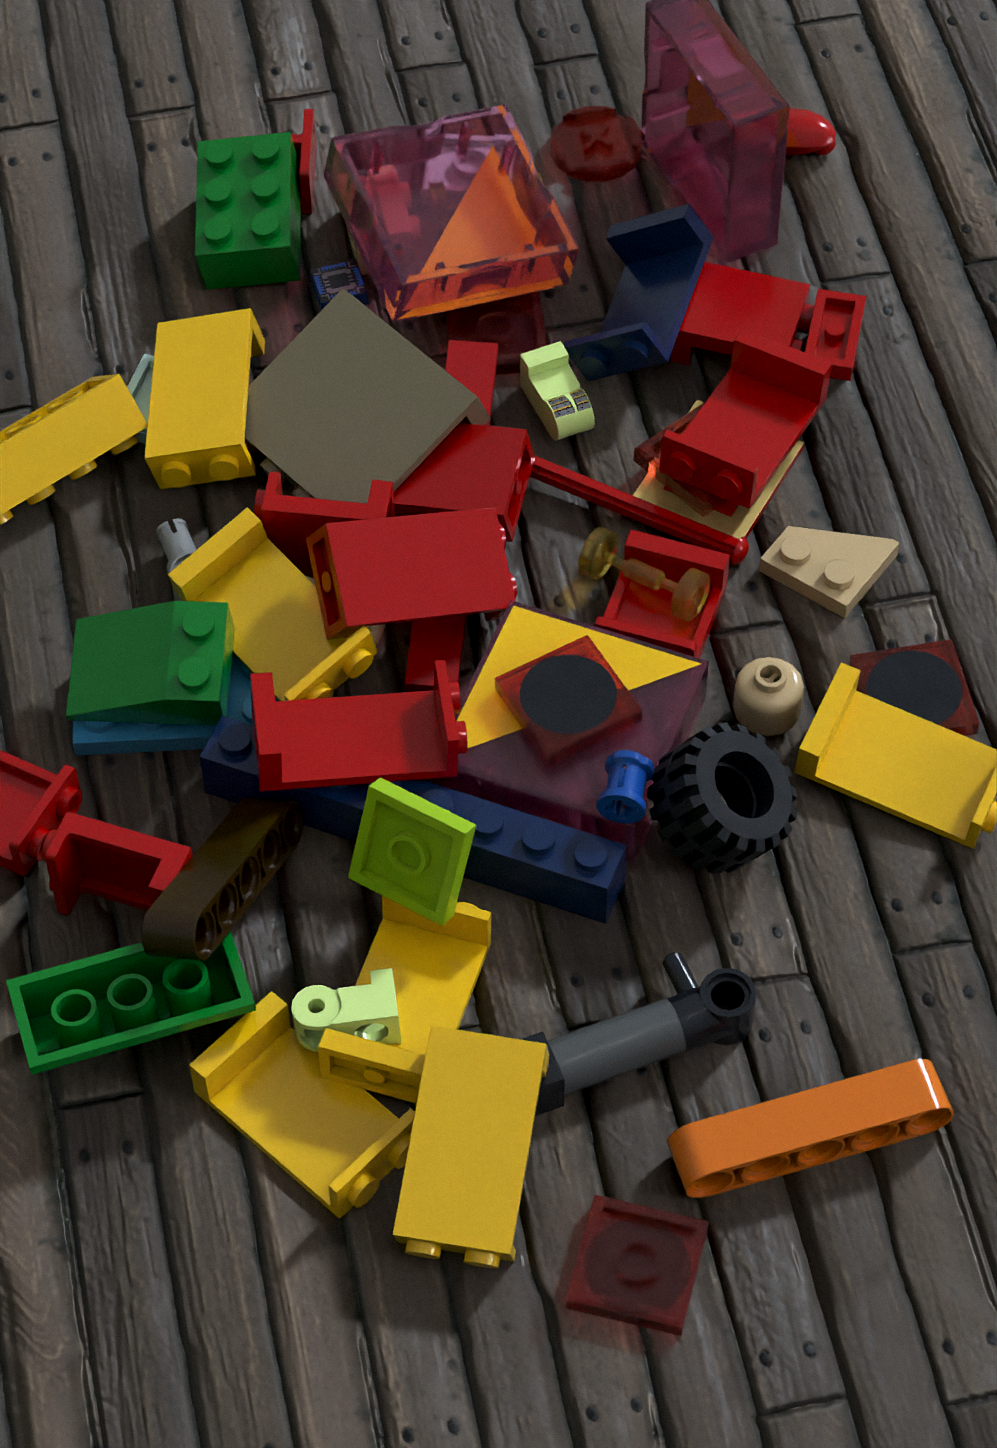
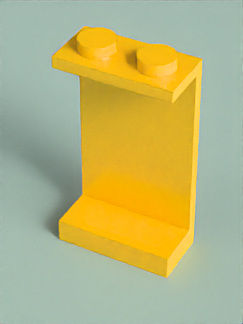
(201, 399)
(272, 612)
(900, 762)
(433, 984)
(314, 1128)
(469, 1146)

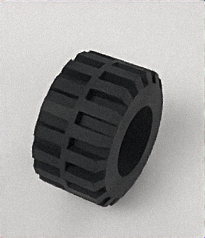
(749, 781)

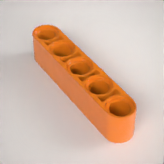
(809, 1128)

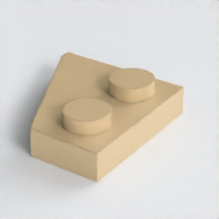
(828, 565)

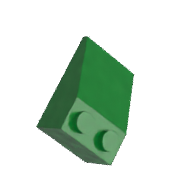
(153, 664)

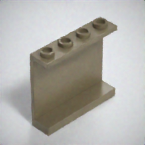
(352, 406)

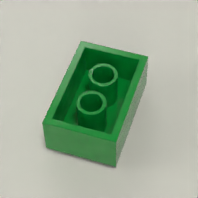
(248, 211)

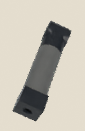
(649, 1032)

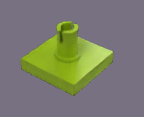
(411, 851)

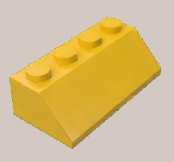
(65, 439)

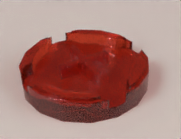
(596, 144)

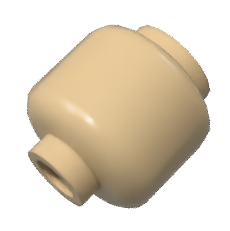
(768, 696)

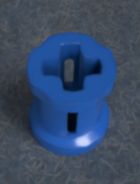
(625, 787)

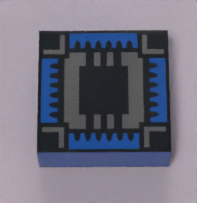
(331, 278)

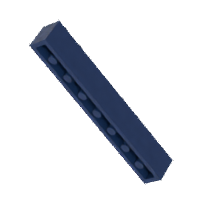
(508, 845)

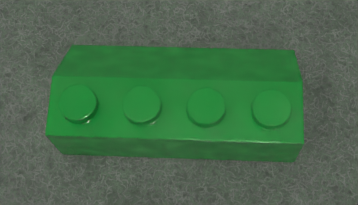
(123, 1001)

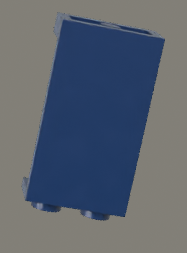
(660, 274)

